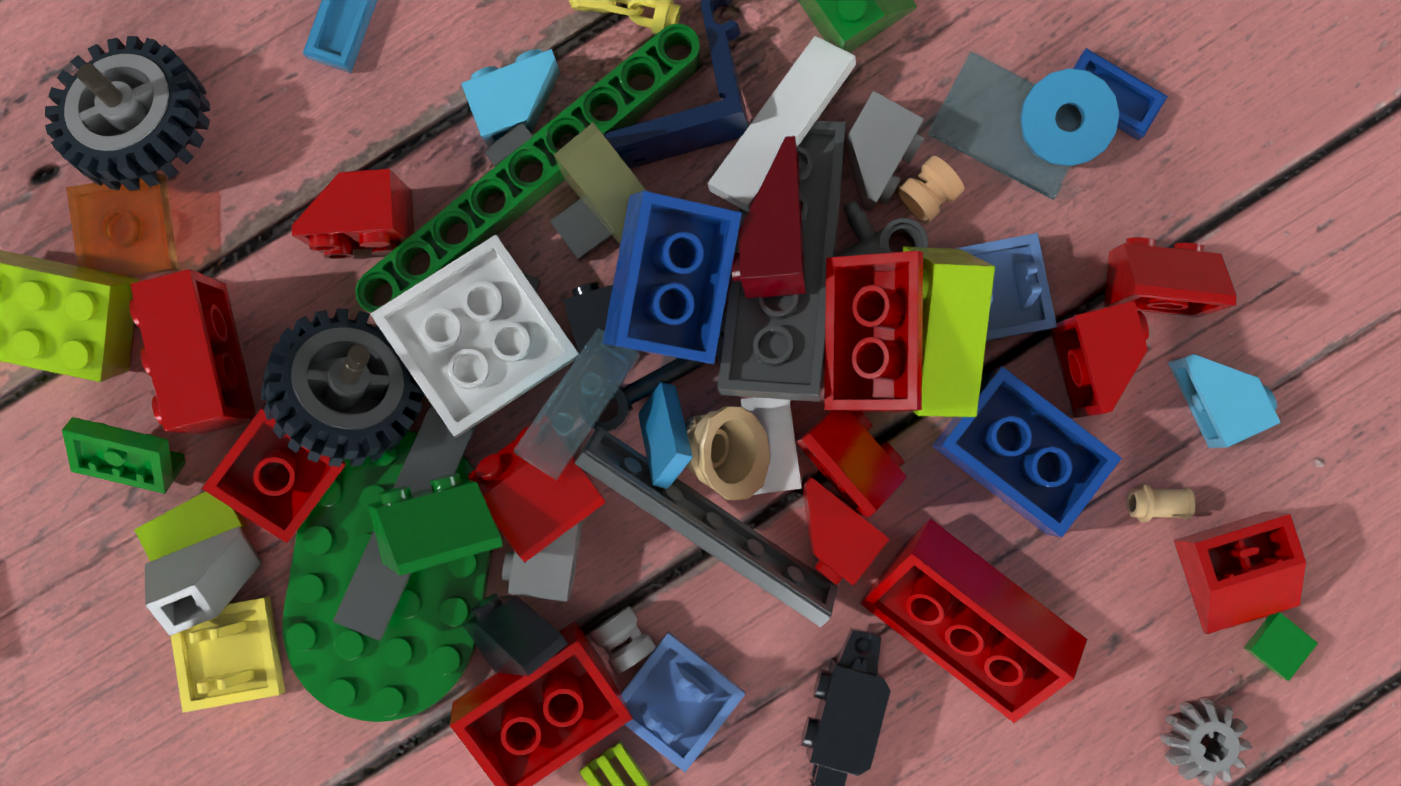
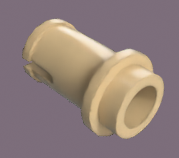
(1160, 503)

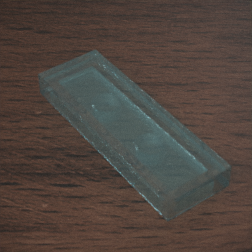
(575, 405)

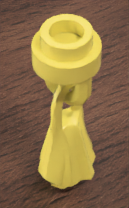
(665, 11)

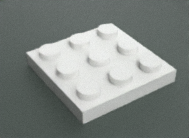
(475, 336)

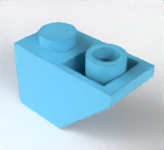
(511, 93)

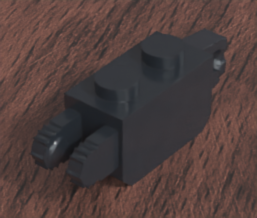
(848, 713)

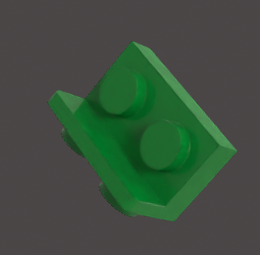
(121, 455)

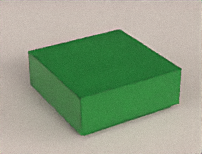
(1280, 645)

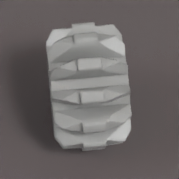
(1224, 744)

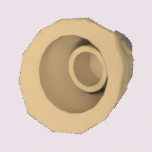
(729, 451)

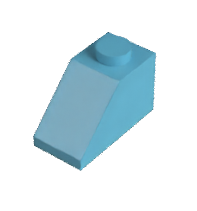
(1224, 400)

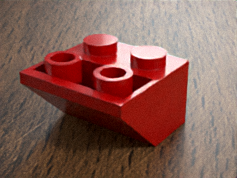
(358, 214)
(1243, 569)

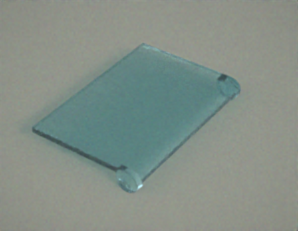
(984, 123)

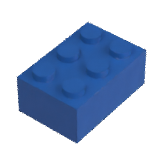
(671, 277)
(1028, 453)

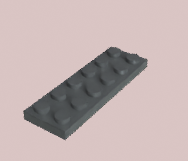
(779, 341)

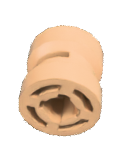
(930, 189)

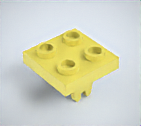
(229, 657)

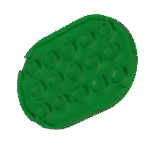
(425, 640)

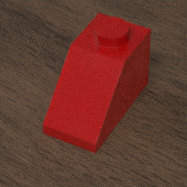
(839, 535)

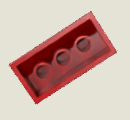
(975, 622)

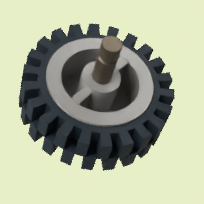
(127, 113)

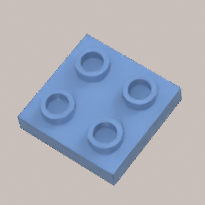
(1020, 287)
(679, 701)

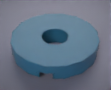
(1090, 97)

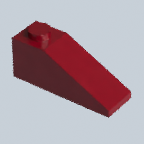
(772, 233)

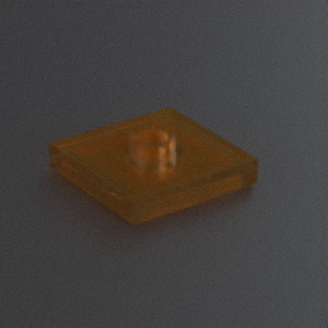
(123, 229)

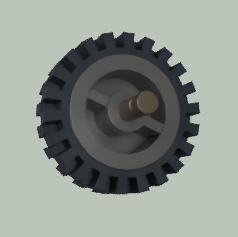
(339, 389)

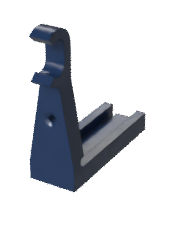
(697, 126)

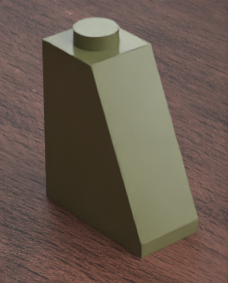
(599, 177)

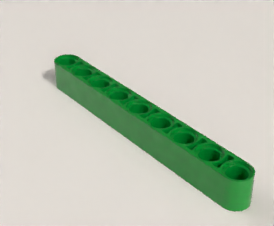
(539, 149)

